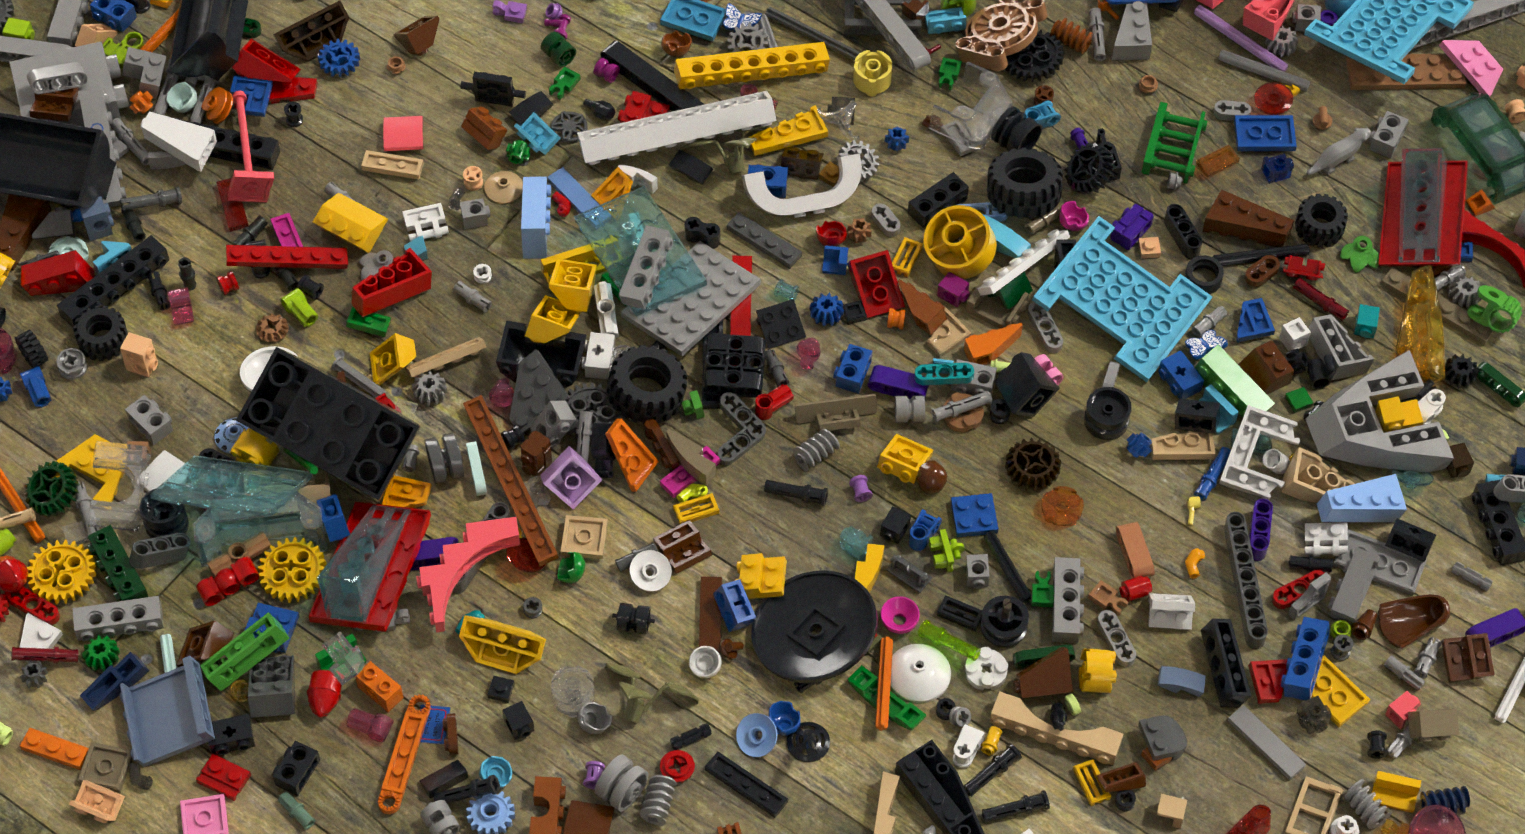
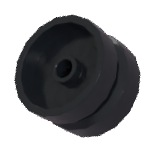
(1107, 413)

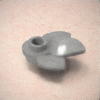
(372, 262)

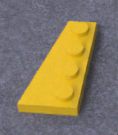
(799, 130)

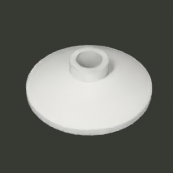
(651, 561)

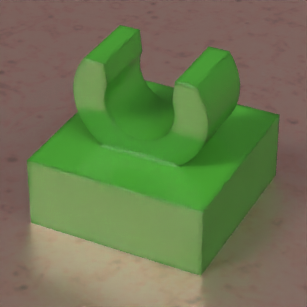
(693, 405)

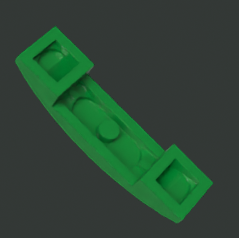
(899, 712)

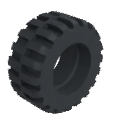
(1024, 166)
(650, 364)

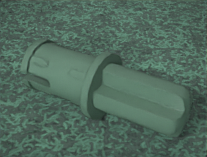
(296, 810)

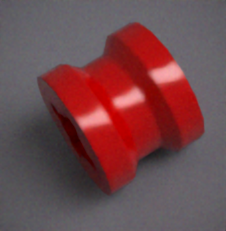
(227, 283)

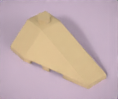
(1310, 478)

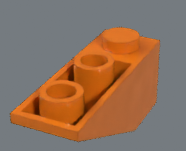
(991, 345)

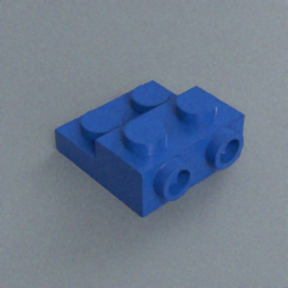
(285, 617)

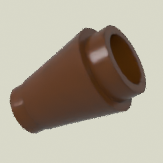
(1363, 626)

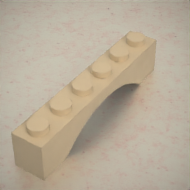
(1098, 743)

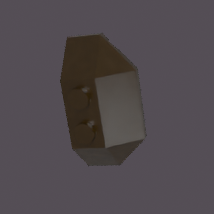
(311, 33)

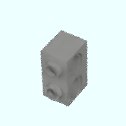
(1388, 134)
(981, 374)
(146, 421)
(554, 421)

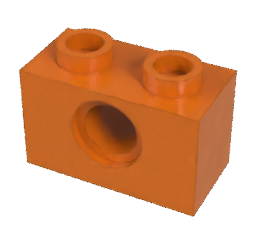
(379, 686)

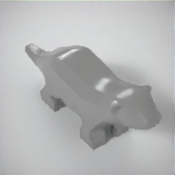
(1340, 152)

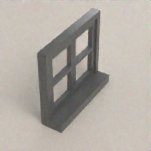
(866, 27)

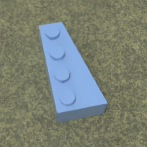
(535, 217)
(1364, 502)

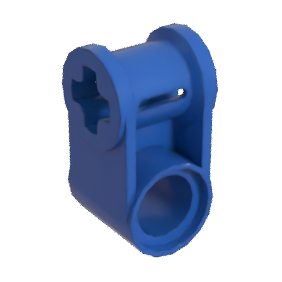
(924, 527)

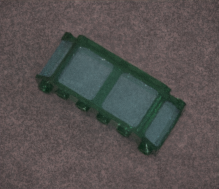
(1488, 140)

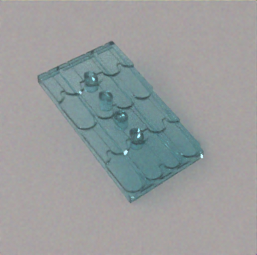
(615, 234)
(232, 486)

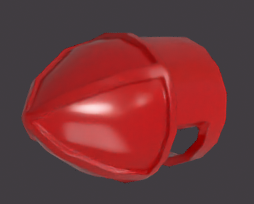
(12, 574)
(323, 692)

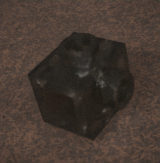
(1313, 715)

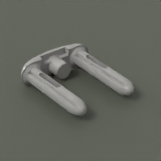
(171, 80)

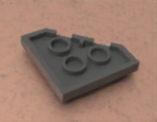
(533, 391)

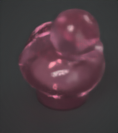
(809, 352)
(501, 393)

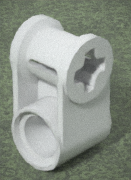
(1431, 405)
(967, 746)

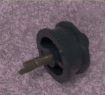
(1004, 621)

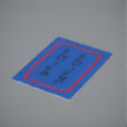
(434, 727)

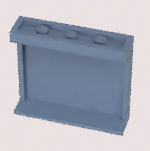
(167, 714)

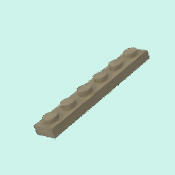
(1450, 312)

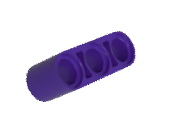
(895, 382)
(1261, 521)
(430, 550)
(1501, 627)

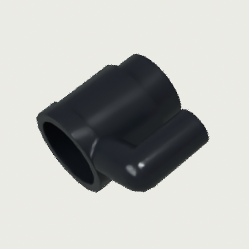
(1319, 372)

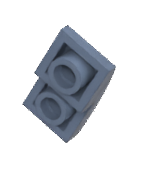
(1178, 678)

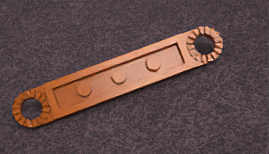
(404, 754)

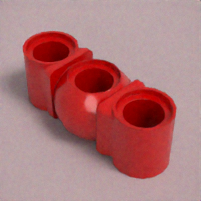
(227, 581)

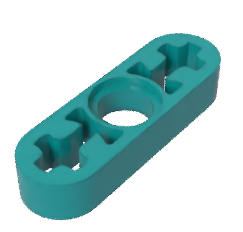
(938, 380)

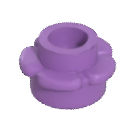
(553, 11)

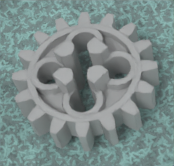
(868, 158)

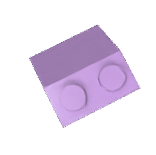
(570, 477)

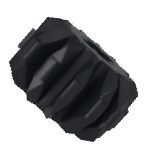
(1460, 371)

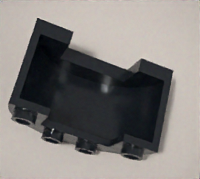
(561, 356)

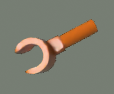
(1104, 6)

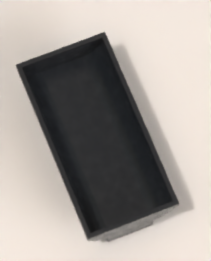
(207, 37)
(54, 161)

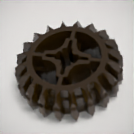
(1038, 473)

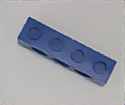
(1306, 658)

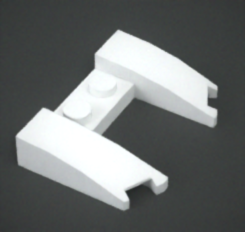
(1236, 473)

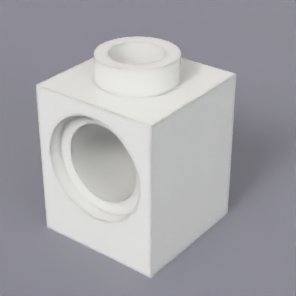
(1294, 334)

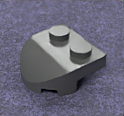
(1163, 737)

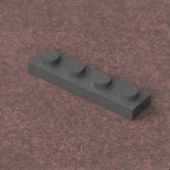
(764, 240)

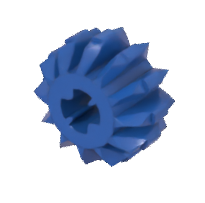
(826, 309)

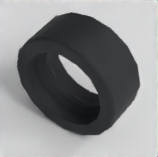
(1208, 263)

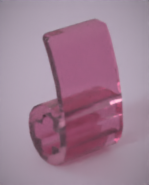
(181, 306)

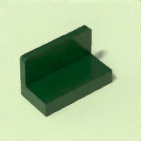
(1013, 291)

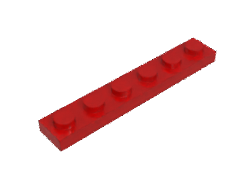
(286, 256)

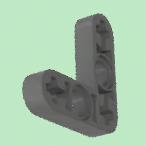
(746, 432)

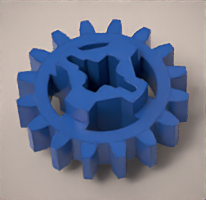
(339, 58)

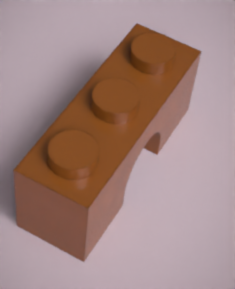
(548, 793)

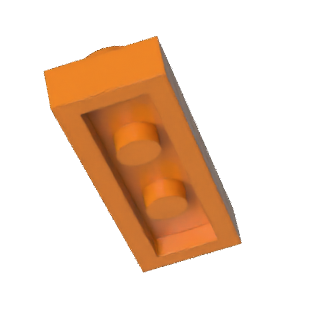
(54, 748)

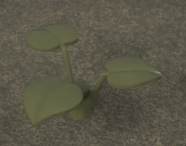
(735, 159)
(635, 705)

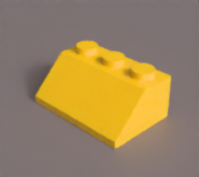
(350, 221)
(573, 284)
(550, 320)

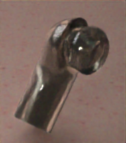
(137, 779)

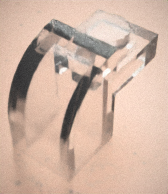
(347, 659)

